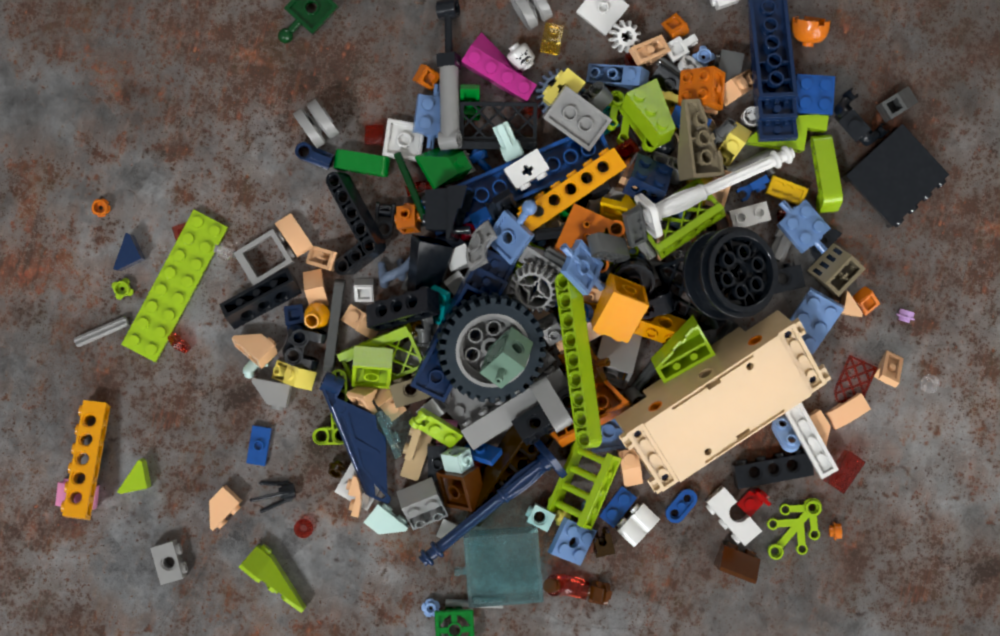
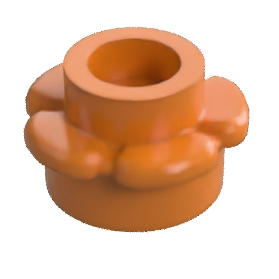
(96, 210)
(835, 531)

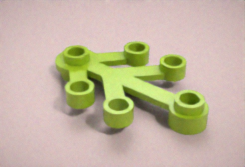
(626, 121)
(795, 525)

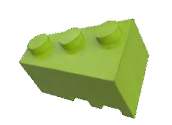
(650, 113)
(682, 351)

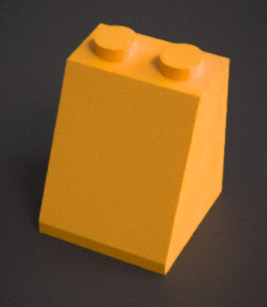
(619, 308)

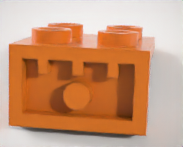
(703, 84)

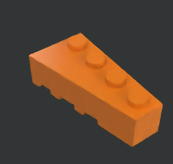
(610, 405)

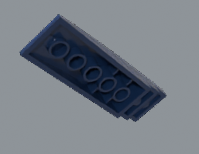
(772, 70)
(487, 278)

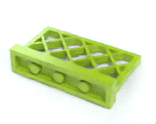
(691, 228)
(383, 340)

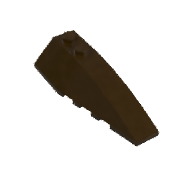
(514, 457)

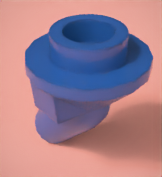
(478, 156)

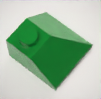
(443, 166)

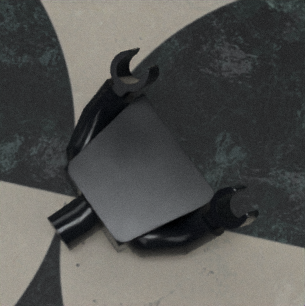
(854, 124)

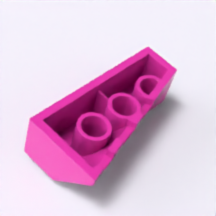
(490, 64)

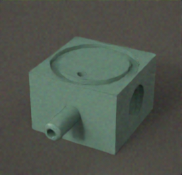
(506, 357)

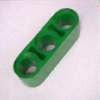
(362, 163)

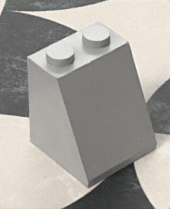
(621, 356)

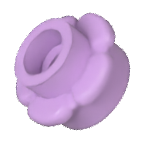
(905, 315)

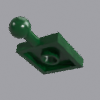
(310, 21)

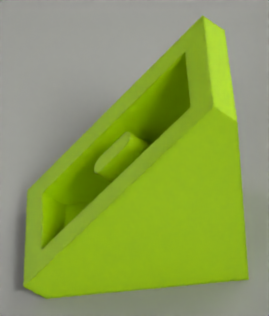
(137, 478)

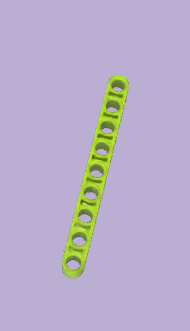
(578, 364)

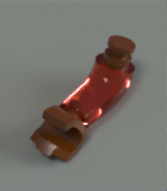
(575, 587)

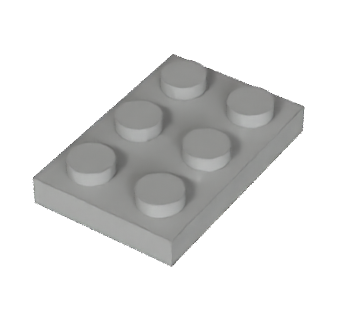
(577, 118)

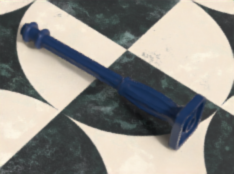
(513, 487)

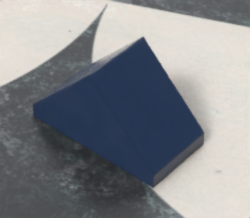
(129, 253)

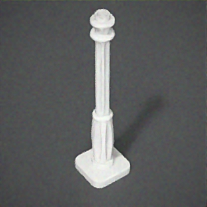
(689, 197)

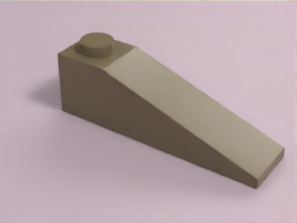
(696, 146)

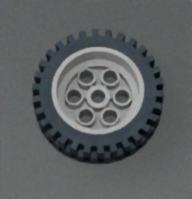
(455, 342)

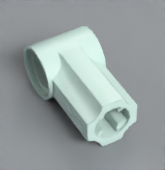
(509, 144)

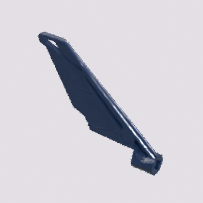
(360, 436)

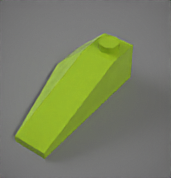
(263, 566)

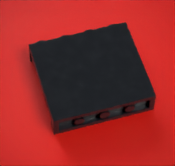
(896, 176)

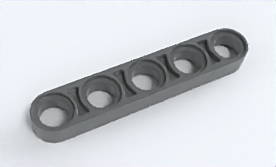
(334, 325)

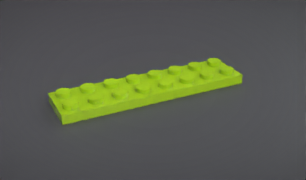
(174, 286)

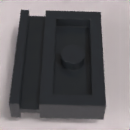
(502, 202)

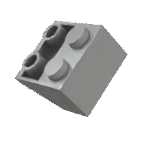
(422, 503)

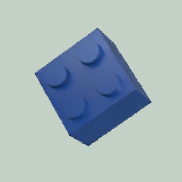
(815, 94)

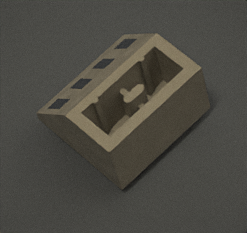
(836, 270)

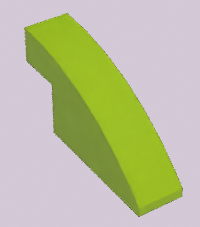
(805, 123)

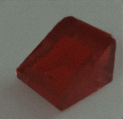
(374, 135)
(627, 148)

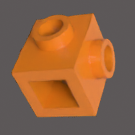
(407, 219)

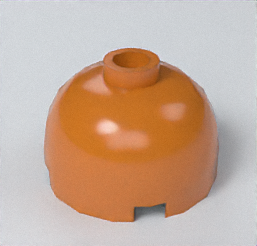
(810, 30)

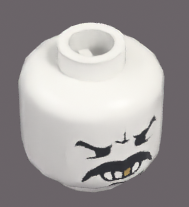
(520, 56)

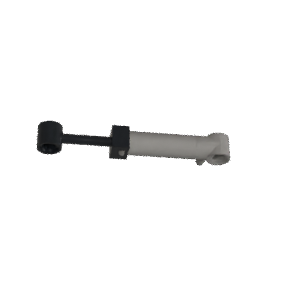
(449, 66)

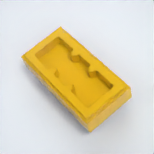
(786, 190)

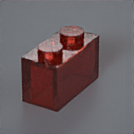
(849, 467)

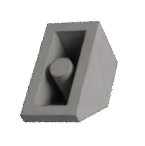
(273, 392)

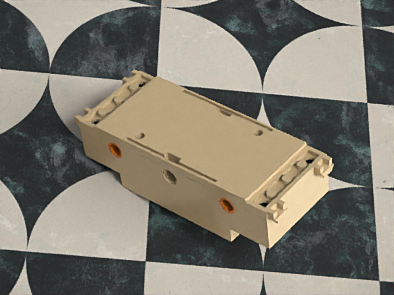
(721, 400)

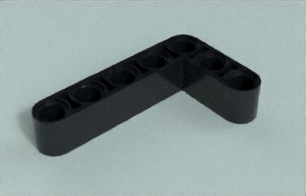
(358, 218)

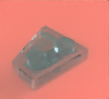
(391, 437)

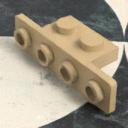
(415, 454)

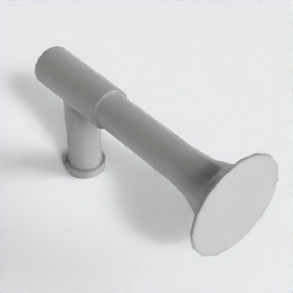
(761, 155)

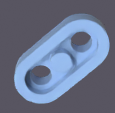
(784, 433)

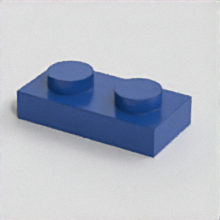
(617, 506)

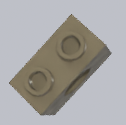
(401, 396)

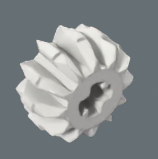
(617, 36)

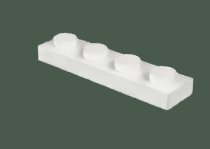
(811, 441)

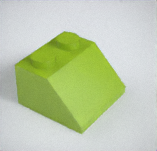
(372, 367)

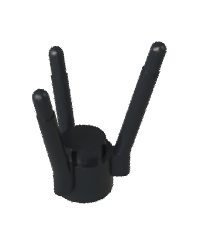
(287, 492)

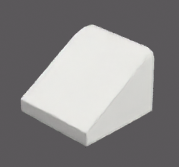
(364, 290)
(445, 527)

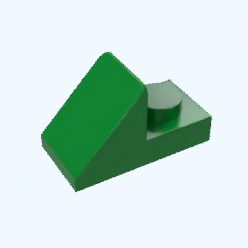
(470, 92)

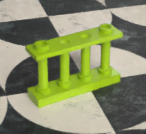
(596, 497)

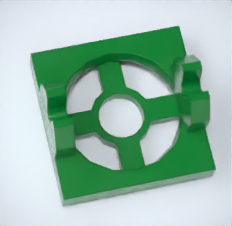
(440, 615)

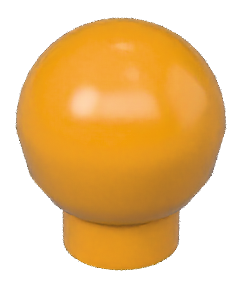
(316, 315)

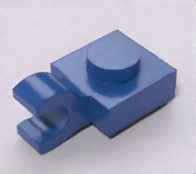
(757, 185)

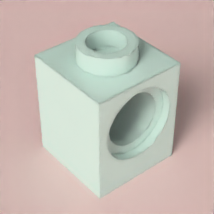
(457, 459)
(546, 522)

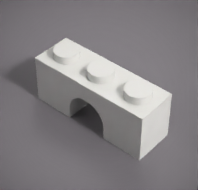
(743, 529)

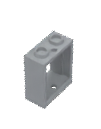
(247, 266)

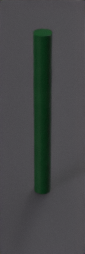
(410, 184)

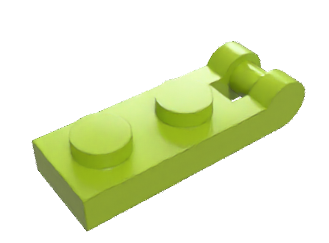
(436, 427)

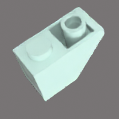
(384, 521)

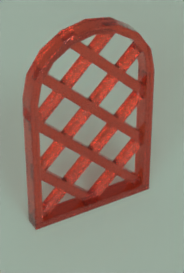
(839, 382)

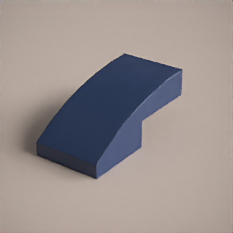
(294, 315)

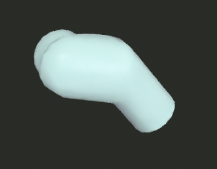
(249, 369)

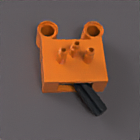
(578, 226)

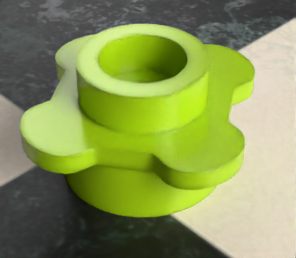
(116, 286)

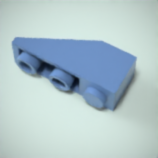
(617, 75)

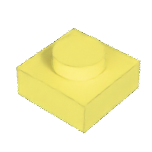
(670, 98)

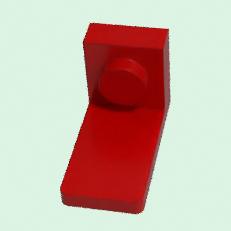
(753, 500)

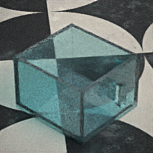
(502, 566)

